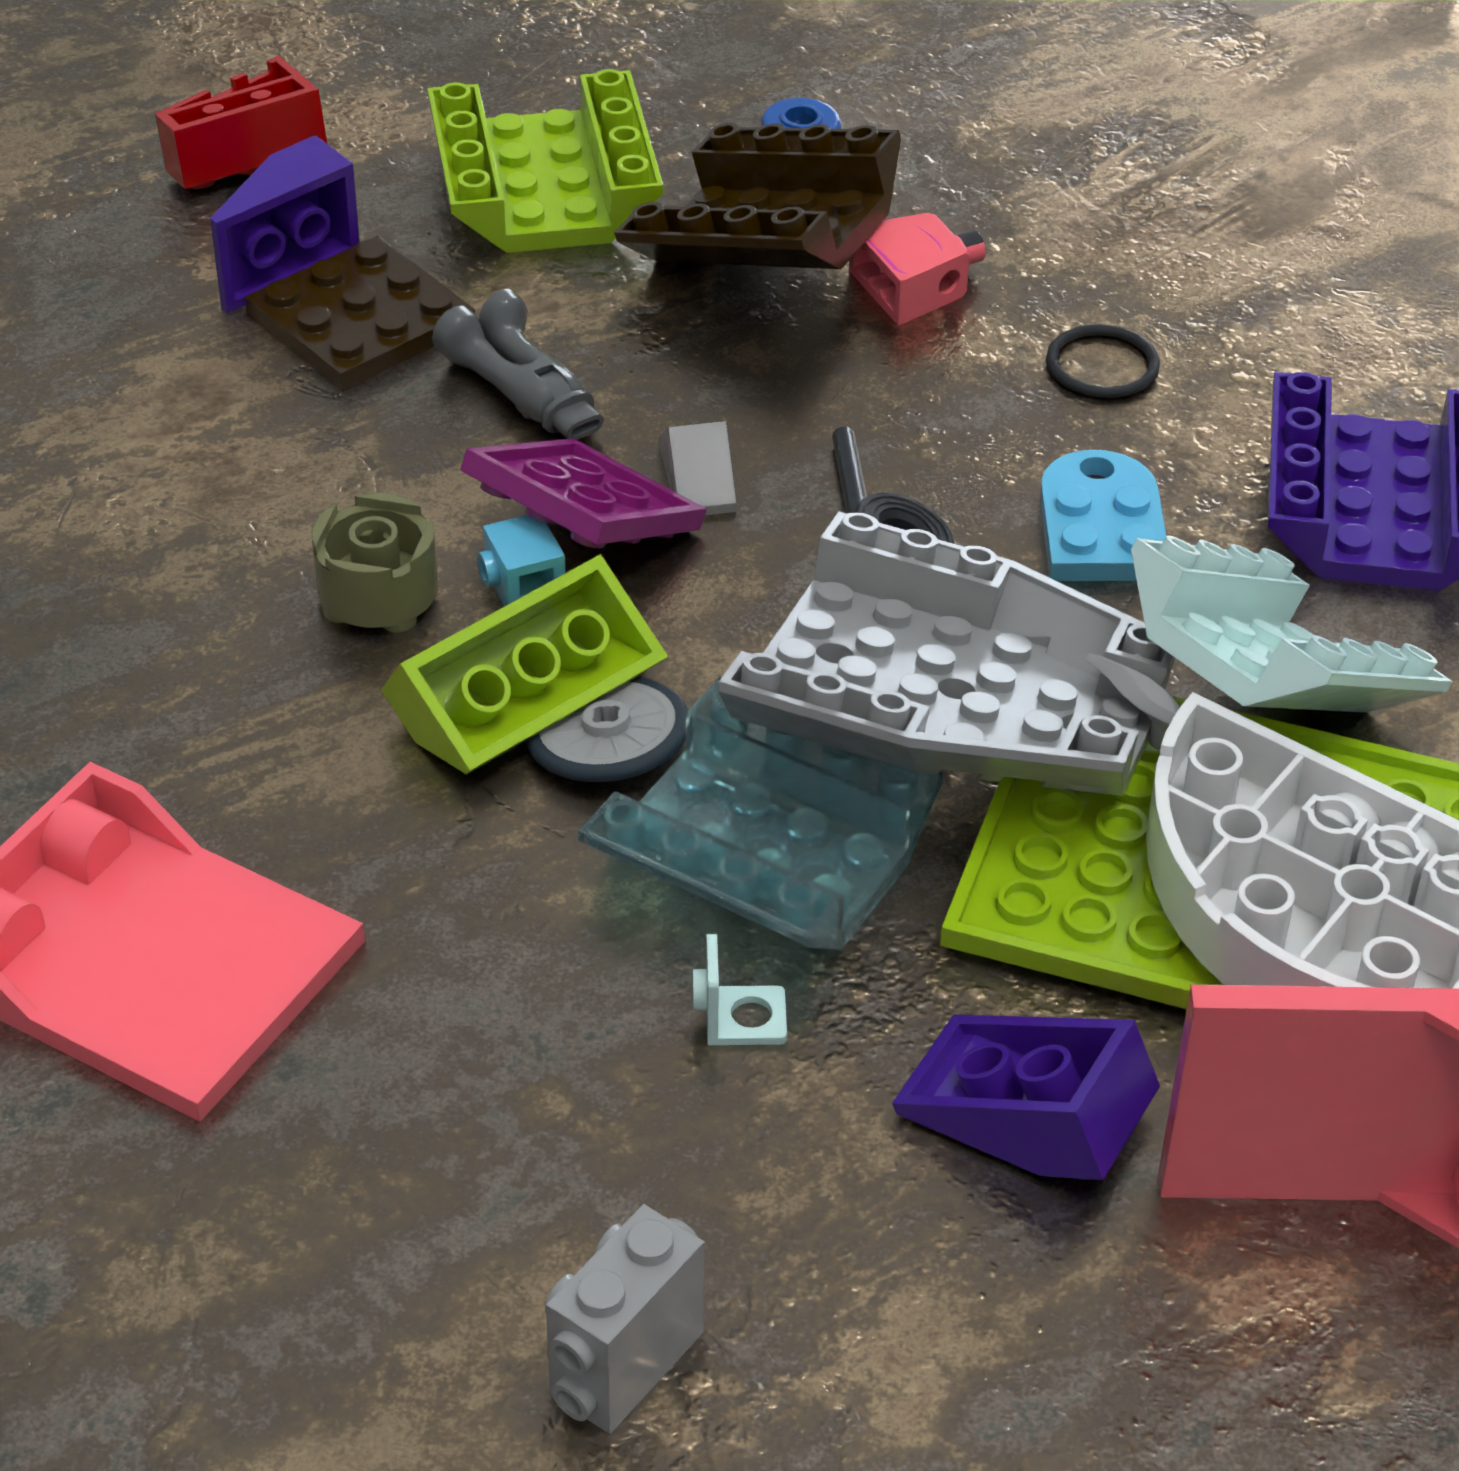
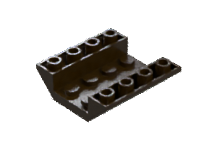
(774, 198)

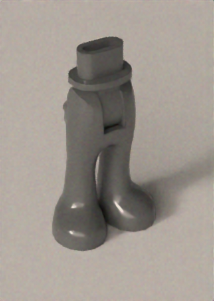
(526, 375)

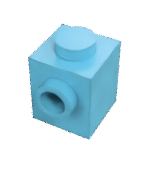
(519, 557)

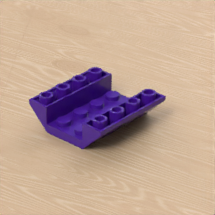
(1363, 491)

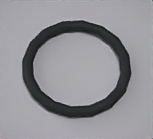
(1101, 391)

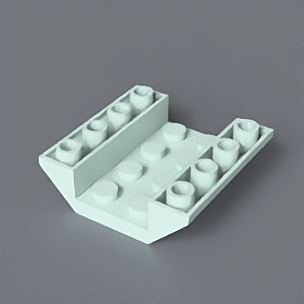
(1232, 626)

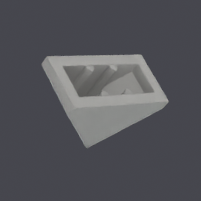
(700, 465)

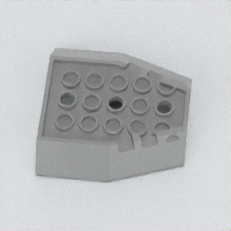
(950, 664)

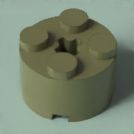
(375, 562)

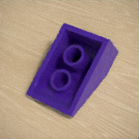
(284, 219)
(1035, 1090)

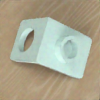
(722, 1000)

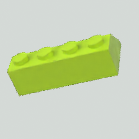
(523, 667)

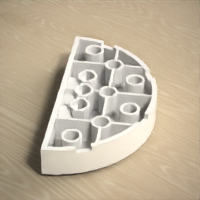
(1297, 863)

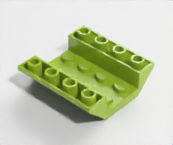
(548, 174)

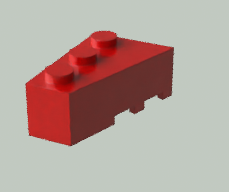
(239, 127)

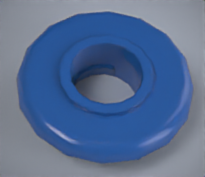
(801, 114)

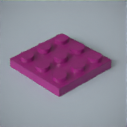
(582, 491)

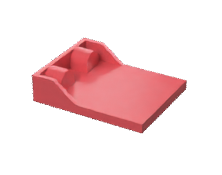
(152, 948)
(1319, 1098)

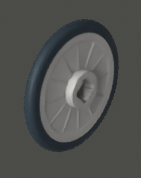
(615, 735)

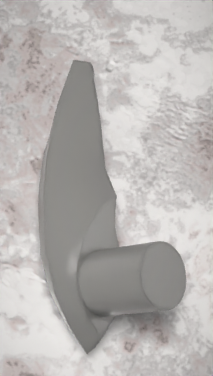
(1141, 692)

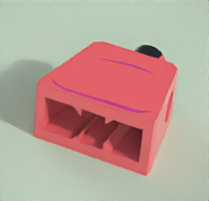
(916, 265)

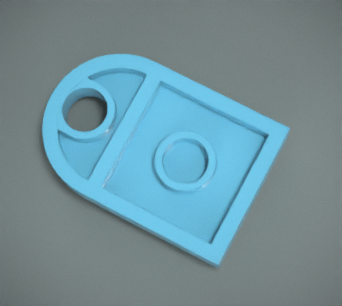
(1097, 521)

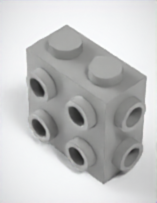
(625, 1317)

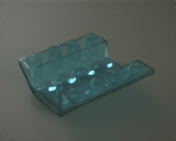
(771, 826)

